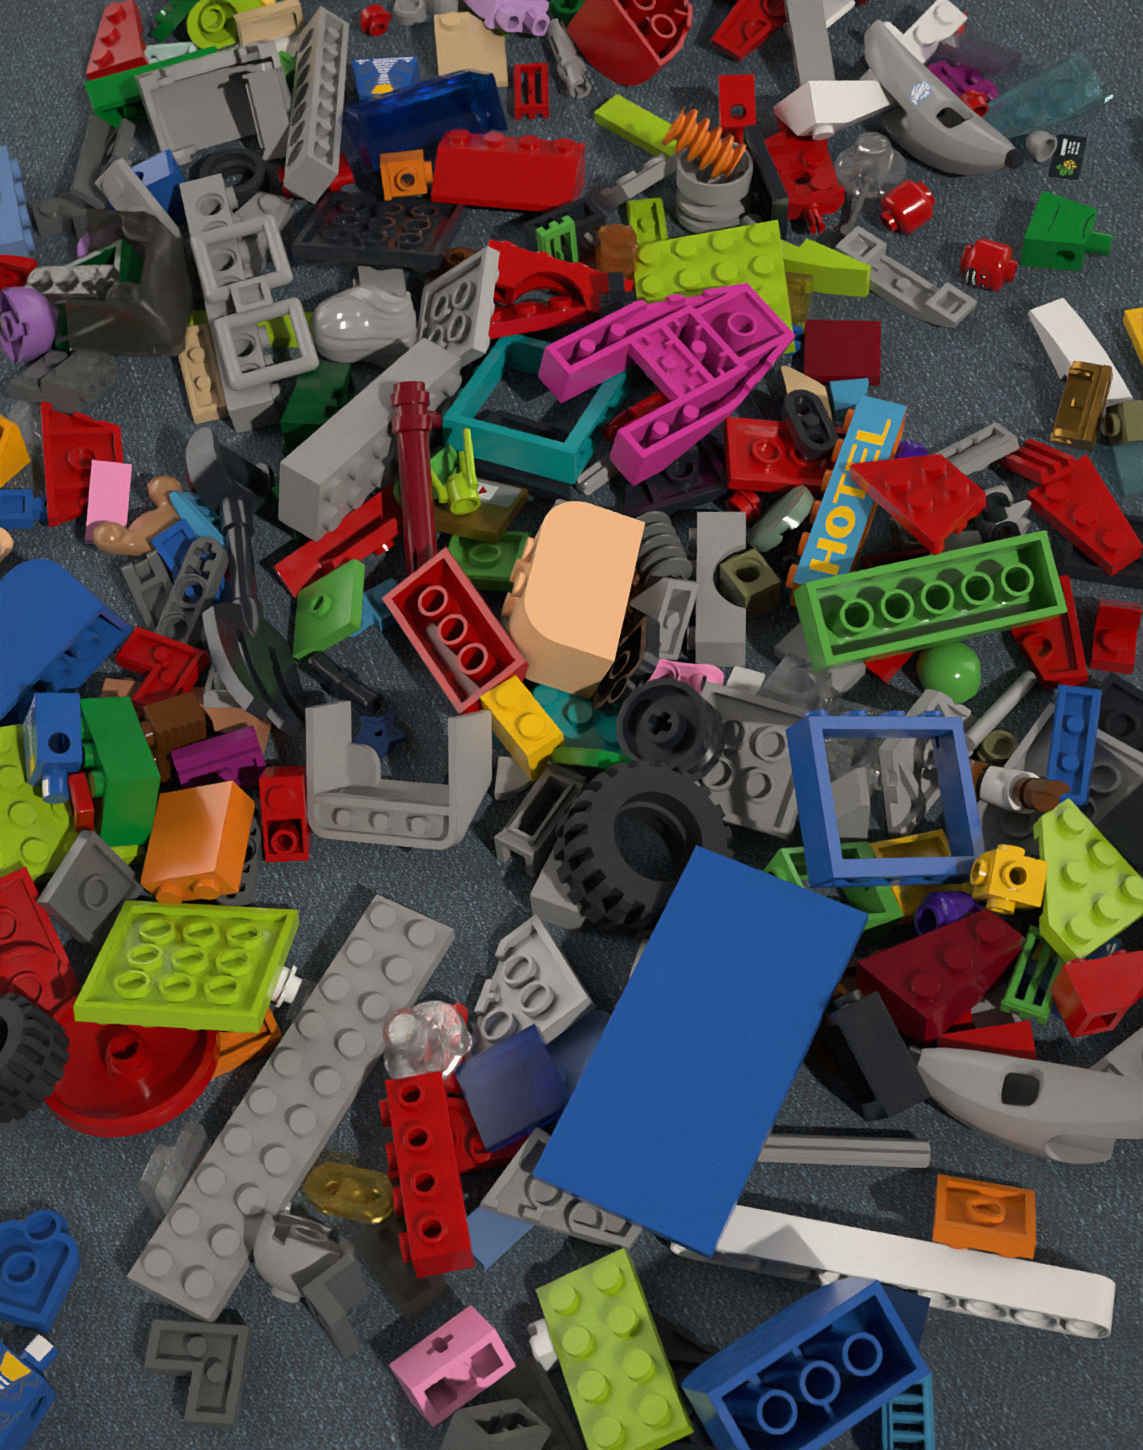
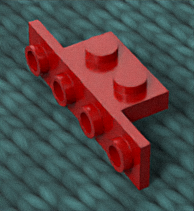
(357, 536)

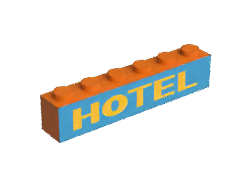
(846, 510)

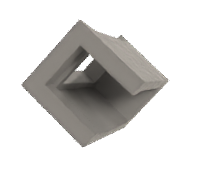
(270, 108)
(538, 847)

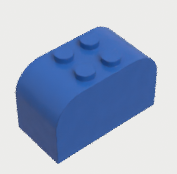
(50, 635)
(807, 1371)

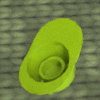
(213, 22)

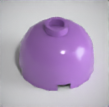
(26, 323)

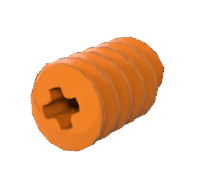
(704, 144)

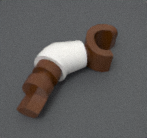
(1015, 789)

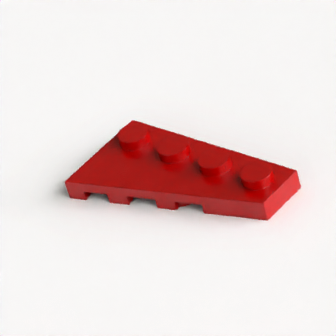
(748, 27)

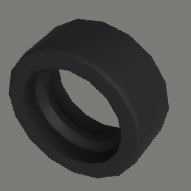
(239, 161)

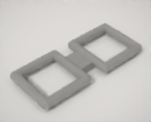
(253, 302)

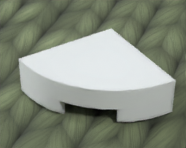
(542, 1345)

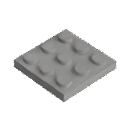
(460, 306)
(755, 769)

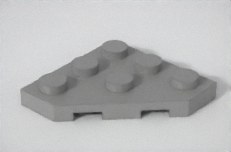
(528, 988)

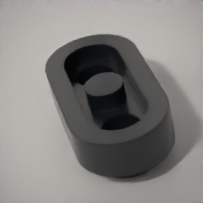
(813, 430)

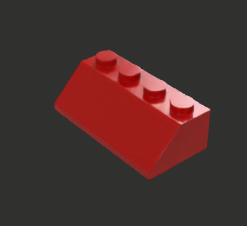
(508, 171)
(455, 632)

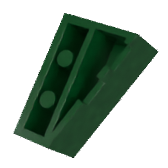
(314, 401)

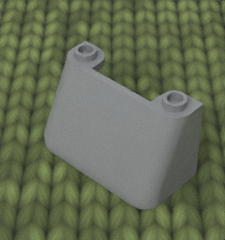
(203, 98)

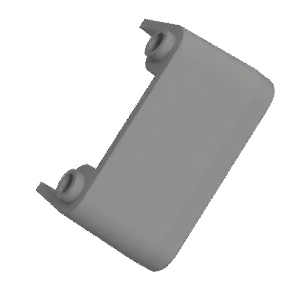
(356, 805)

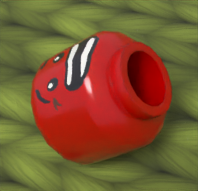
(988, 264)

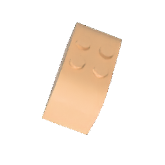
(573, 595)

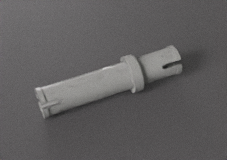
(570, 67)

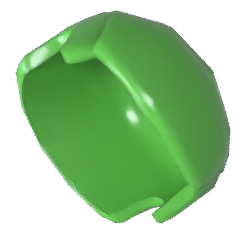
(950, 669)

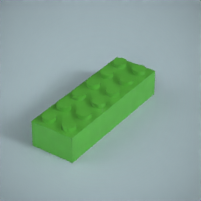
(929, 601)

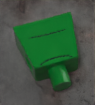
(1062, 235)

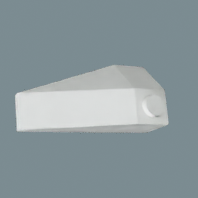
(830, 106)

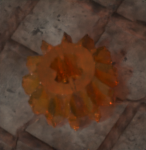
(617, 250)

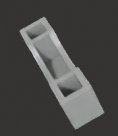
(720, 625)

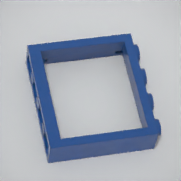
(817, 809)

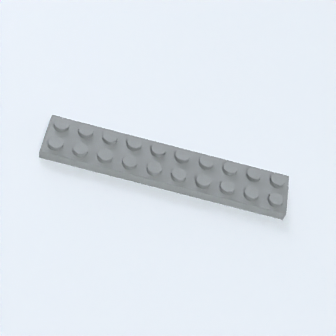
(290, 1110)

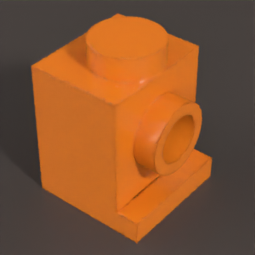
(399, 163)

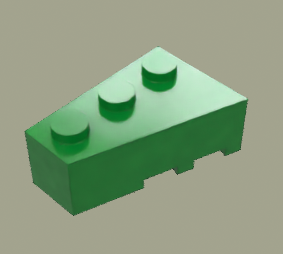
(118, 771)

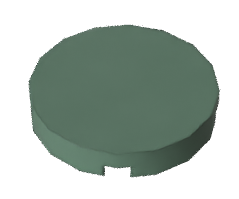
(782, 515)

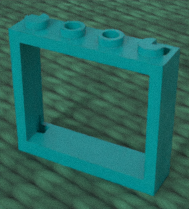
(521, 449)

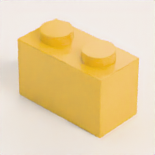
(522, 726)

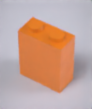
(198, 843)

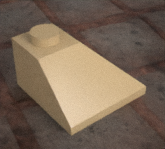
(468, 43)

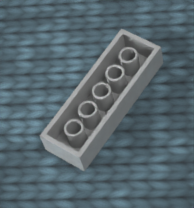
(357, 445)

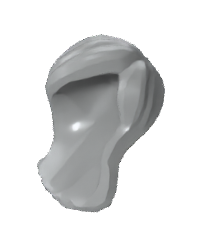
(364, 326)

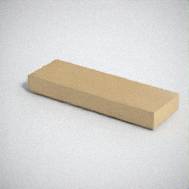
(203, 376)

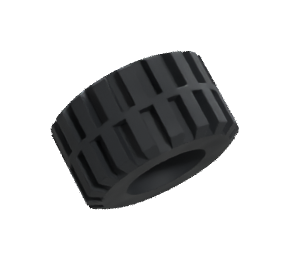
(30, 1056)

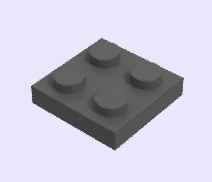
(89, 890)

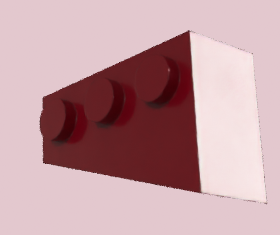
(941, 973)

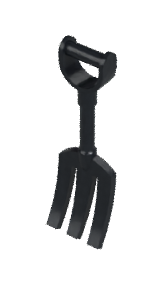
(244, 646)

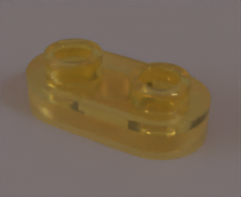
(355, 1192)

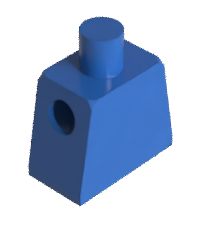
(162, 178)

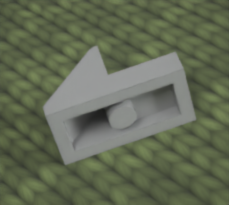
(671, 604)

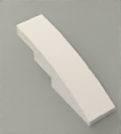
(1070, 340)

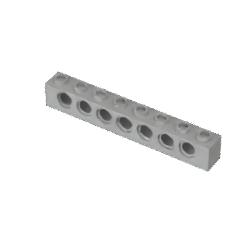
(317, 106)
(208, 207)

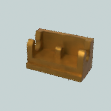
(1082, 405)

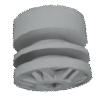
(712, 204)

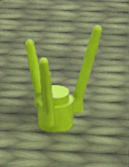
(461, 487)

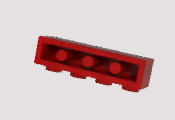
(428, 1175)

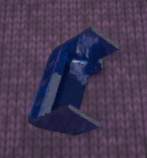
(423, 114)

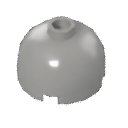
(294, 1253)

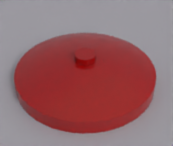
(129, 1075)

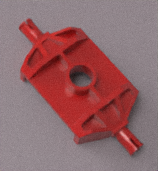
(808, 161)

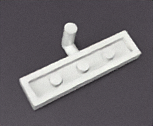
(924, 35)

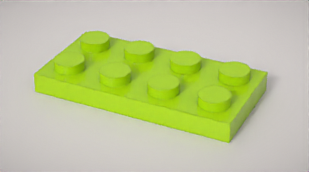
(613, 1357)

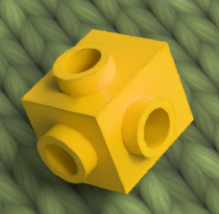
(1008, 880)

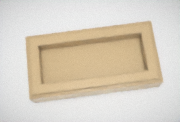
(269, 22)

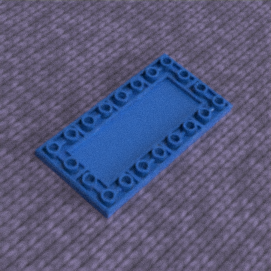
(701, 1051)

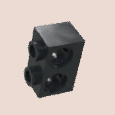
(587, 221)

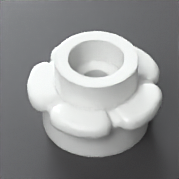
(286, 986)

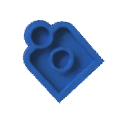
(36, 1269)

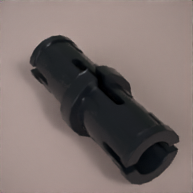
(344, 684)

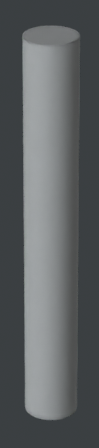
(999, 709)

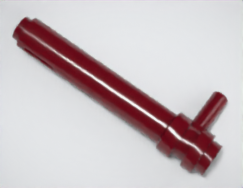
(412, 427)

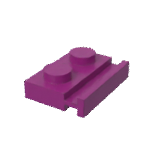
(220, 760)

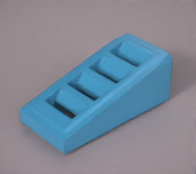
(199, 516)
(926, 1418)

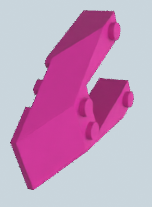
(695, 349)

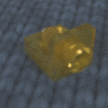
(800, 297)

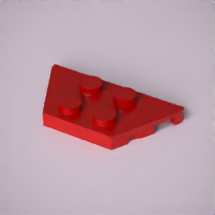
(69, 449)
(922, 495)

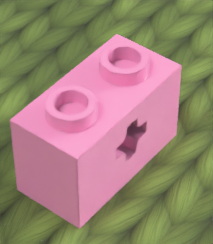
(452, 1365)

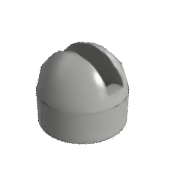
(1041, 145)

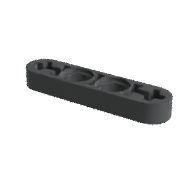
(176, 609)

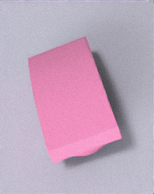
(107, 495)

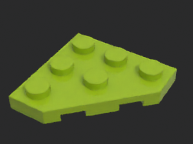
(1087, 885)

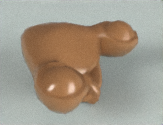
(136, 541)

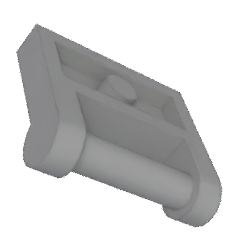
(636, 182)

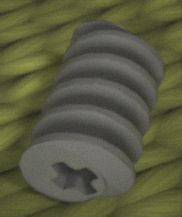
(661, 551)

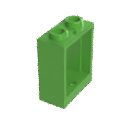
(876, 901)

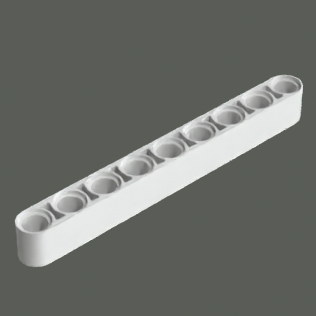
(952, 1278)

